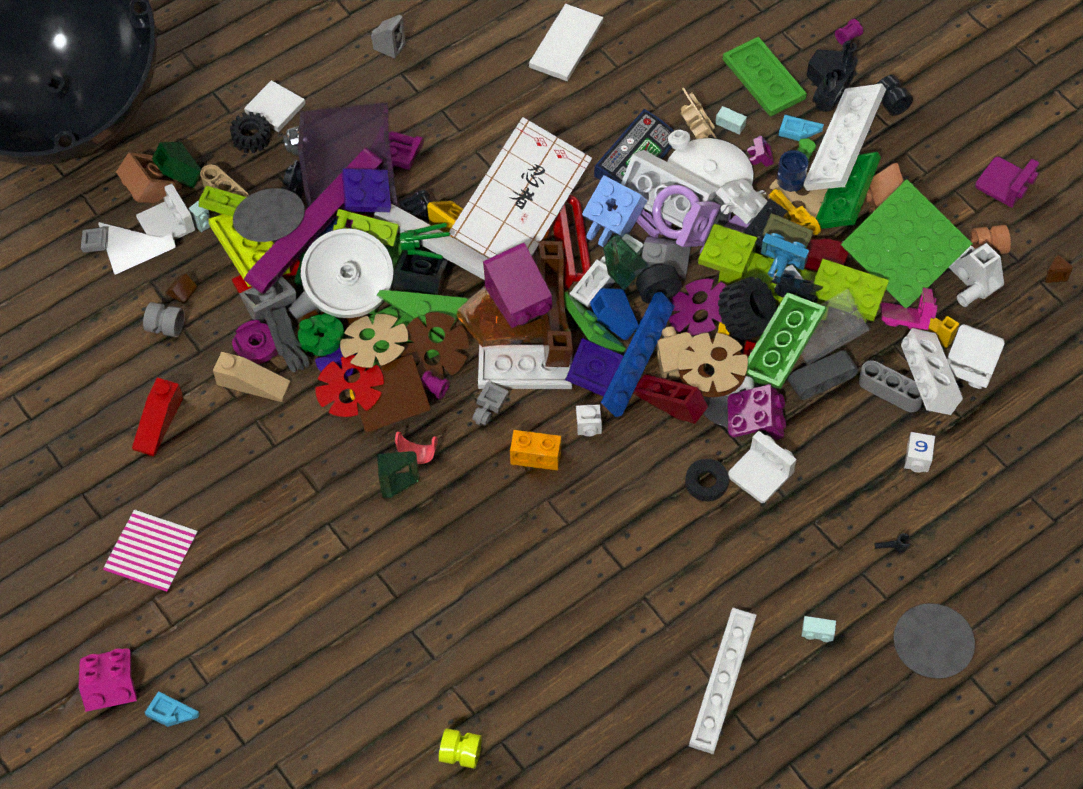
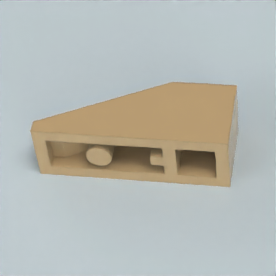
(248, 377)

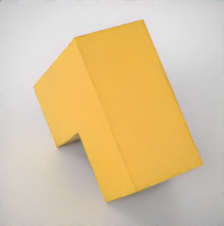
(945, 330)

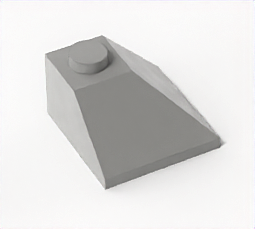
(666, 251)

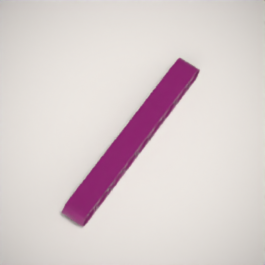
(315, 220)

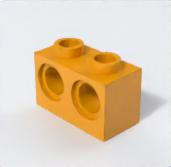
(535, 450)

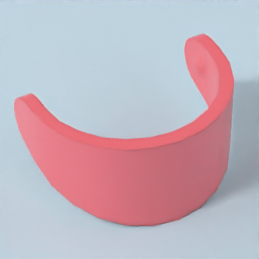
(424, 452)

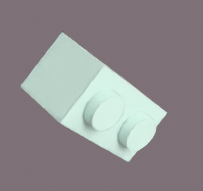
(731, 120)
(200, 217)
(818, 629)

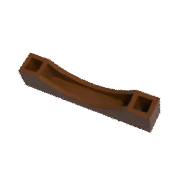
(555, 330)

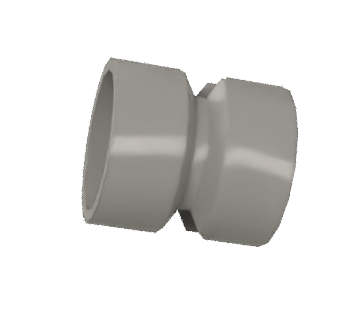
(160, 319)

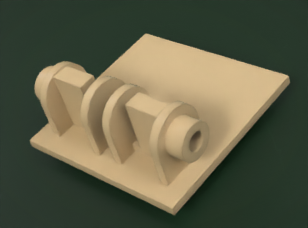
(697, 118)

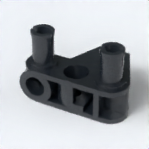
(832, 74)

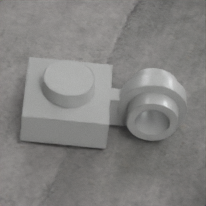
(491, 399)

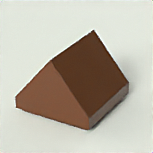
(1058, 271)
(182, 288)

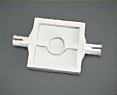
(742, 200)

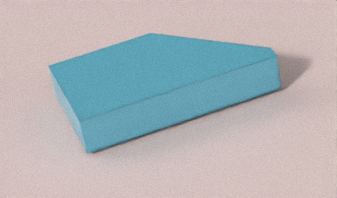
(798, 128)
(169, 711)

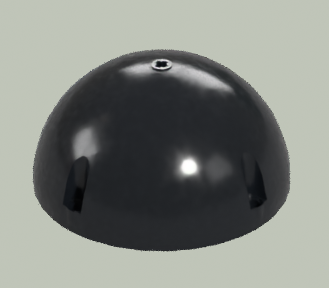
(96, 55)

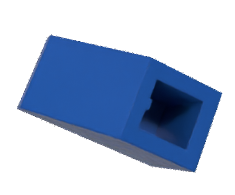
(614, 312)

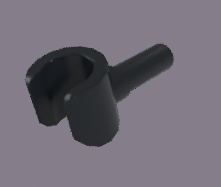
(897, 544)

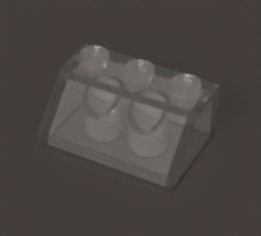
(837, 327)

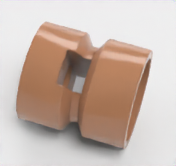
(997, 238)

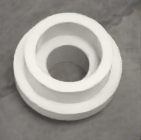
(679, 139)

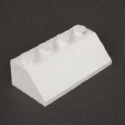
(651, 175)

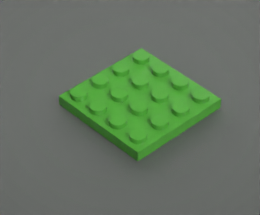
(906, 243)

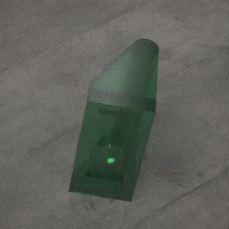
(392, 482)

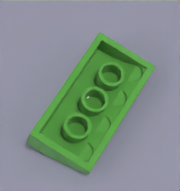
(784, 340)

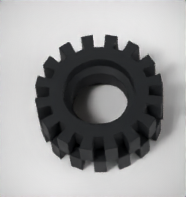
(246, 123)

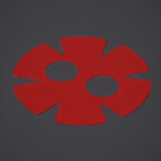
(363, 393)

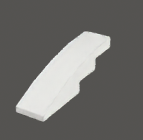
(598, 277)

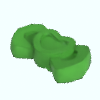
(807, 147)

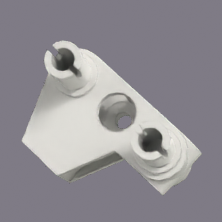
(980, 272)

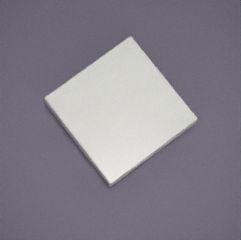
(276, 105)

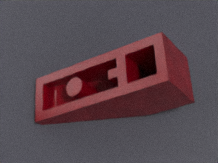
(825, 249)
(674, 398)

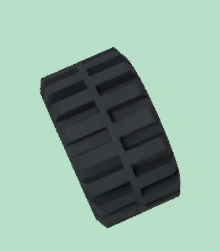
(746, 307)

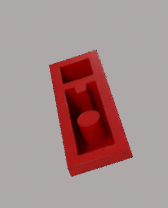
(157, 416)

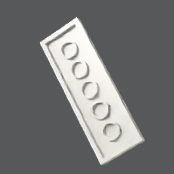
(844, 137)

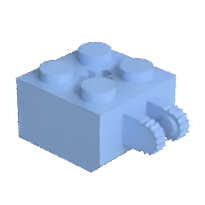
(616, 221)

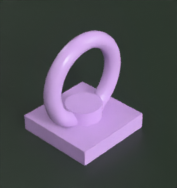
(696, 222)

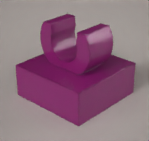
(762, 152)

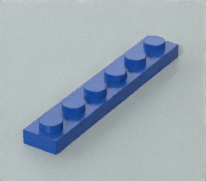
(637, 354)

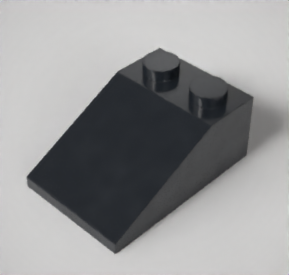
(420, 273)

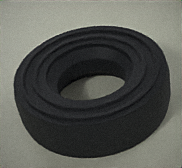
(707, 493)

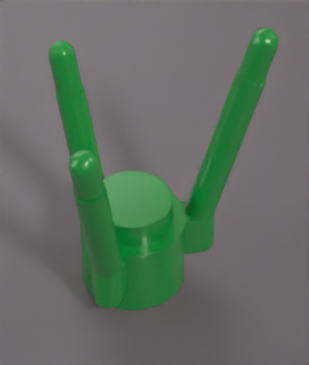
(411, 240)

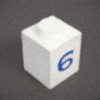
(919, 452)

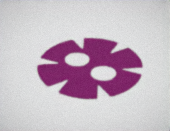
(687, 308)

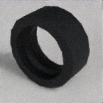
(658, 279)

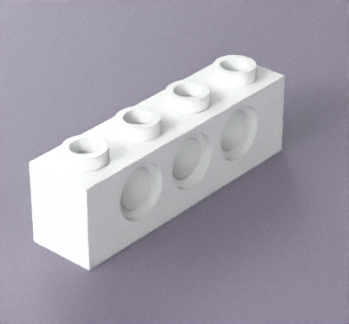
(931, 371)

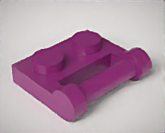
(404, 154)

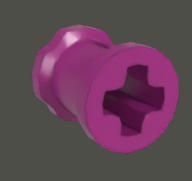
(850, 31)
(434, 384)

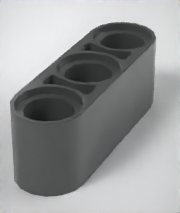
(823, 375)

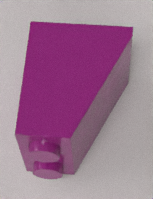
(516, 285)

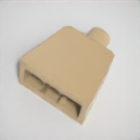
(668, 352)

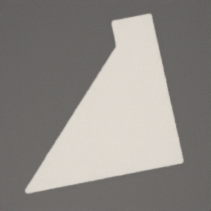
(131, 248)

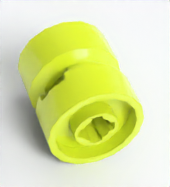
(460, 748)

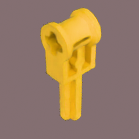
(798, 215)

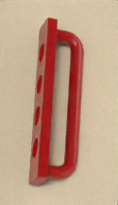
(561, 234)

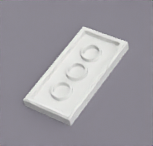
(566, 42)
(519, 368)

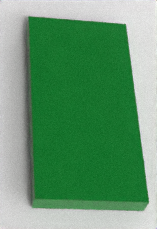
(843, 204)

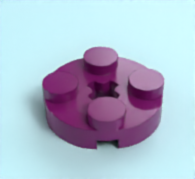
(243, 342)

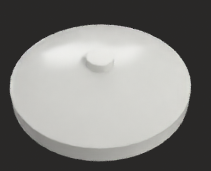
(713, 162)
(346, 272)

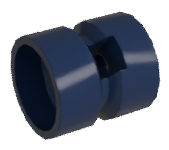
(792, 170)

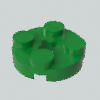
(326, 324)

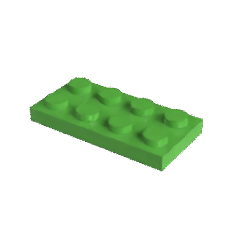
(764, 76)

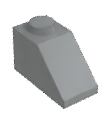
(389, 36)

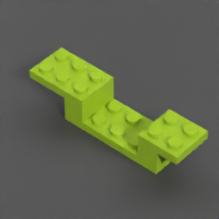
(736, 259)

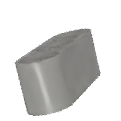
(885, 376)

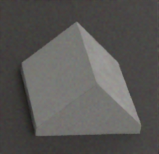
(279, 295)

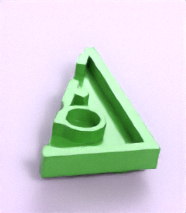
(419, 304)
(590, 326)

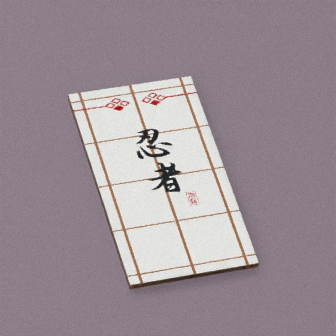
(520, 192)

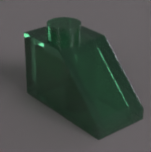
(623, 262)

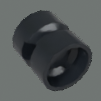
(896, 97)

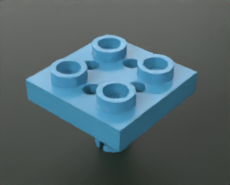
(783, 253)

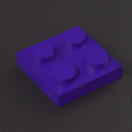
(366, 190)
(593, 367)

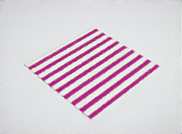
(150, 550)

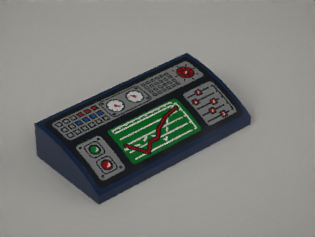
(644, 133)

